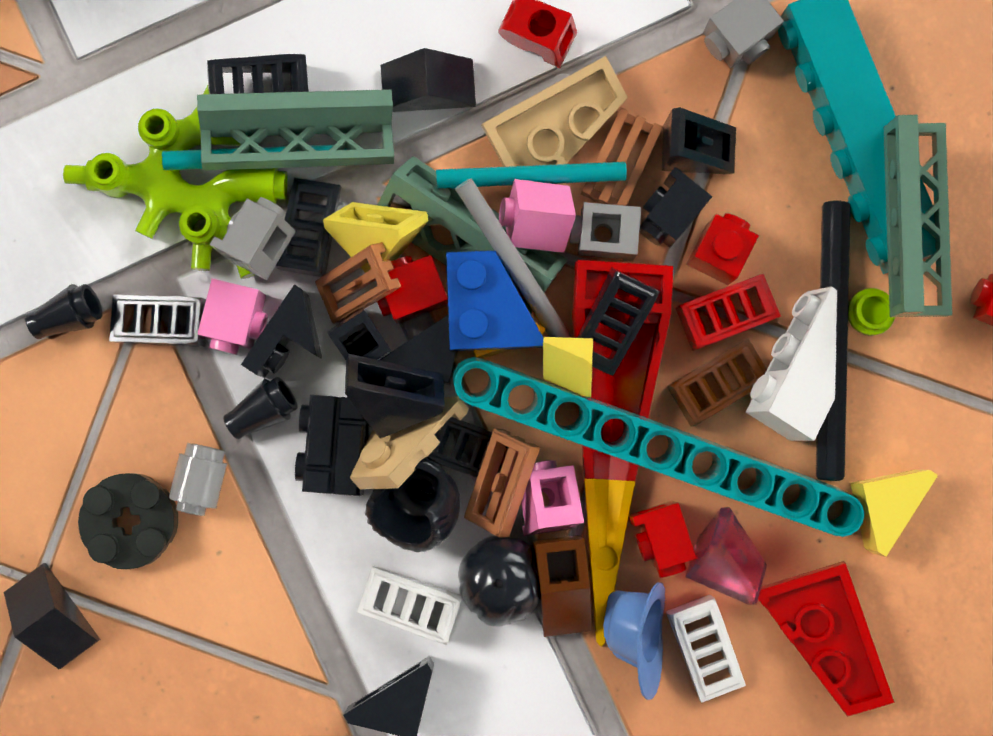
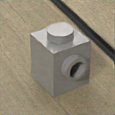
(741, 31)

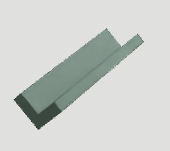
(294, 115)
(418, 186)
(906, 219)

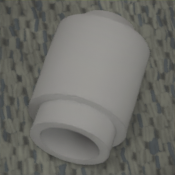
(198, 479)

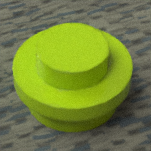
(870, 312)

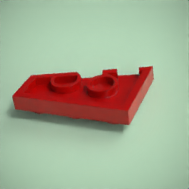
(830, 632)

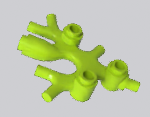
(169, 193)

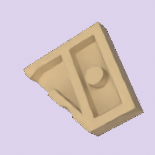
(392, 459)

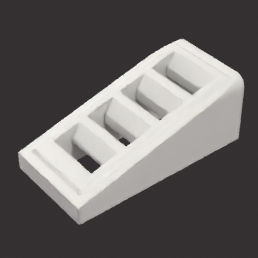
(691, 612)
(421, 628)

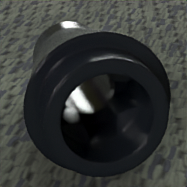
(66, 312)
(263, 407)

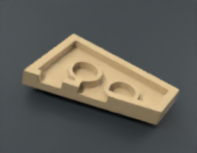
(558, 119)

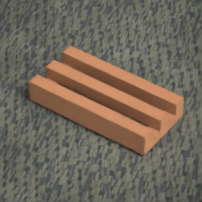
(637, 125)
(378, 272)
(507, 486)

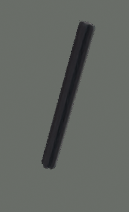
(835, 273)

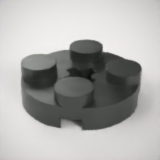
(104, 505)

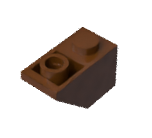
(563, 585)

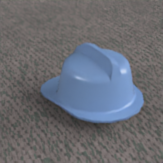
(635, 633)

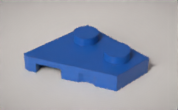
(486, 305)

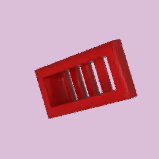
(692, 323)

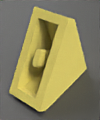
(367, 224)
(889, 506)

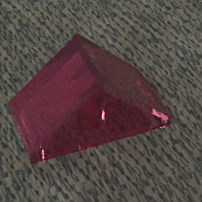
(728, 559)

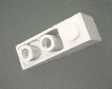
(801, 377)

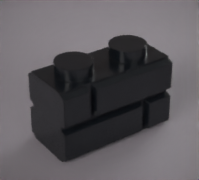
(333, 445)

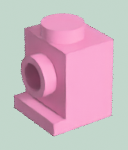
(564, 501)

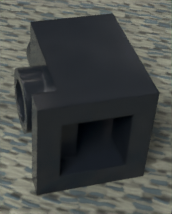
(672, 209)

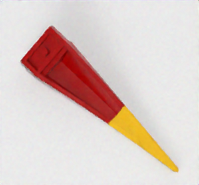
(607, 478)

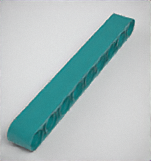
(676, 462)

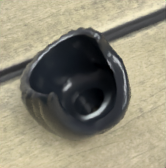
(413, 516)
(503, 560)

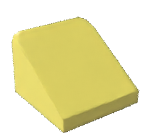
(569, 363)

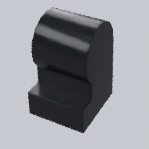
(359, 337)

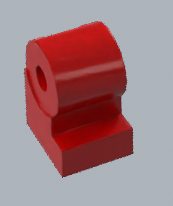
(539, 29)

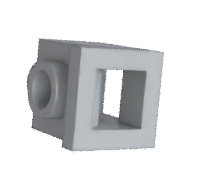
(619, 219)
(255, 237)

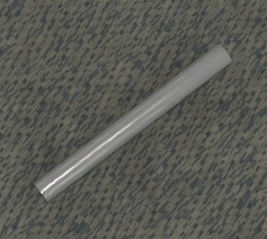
(511, 259)

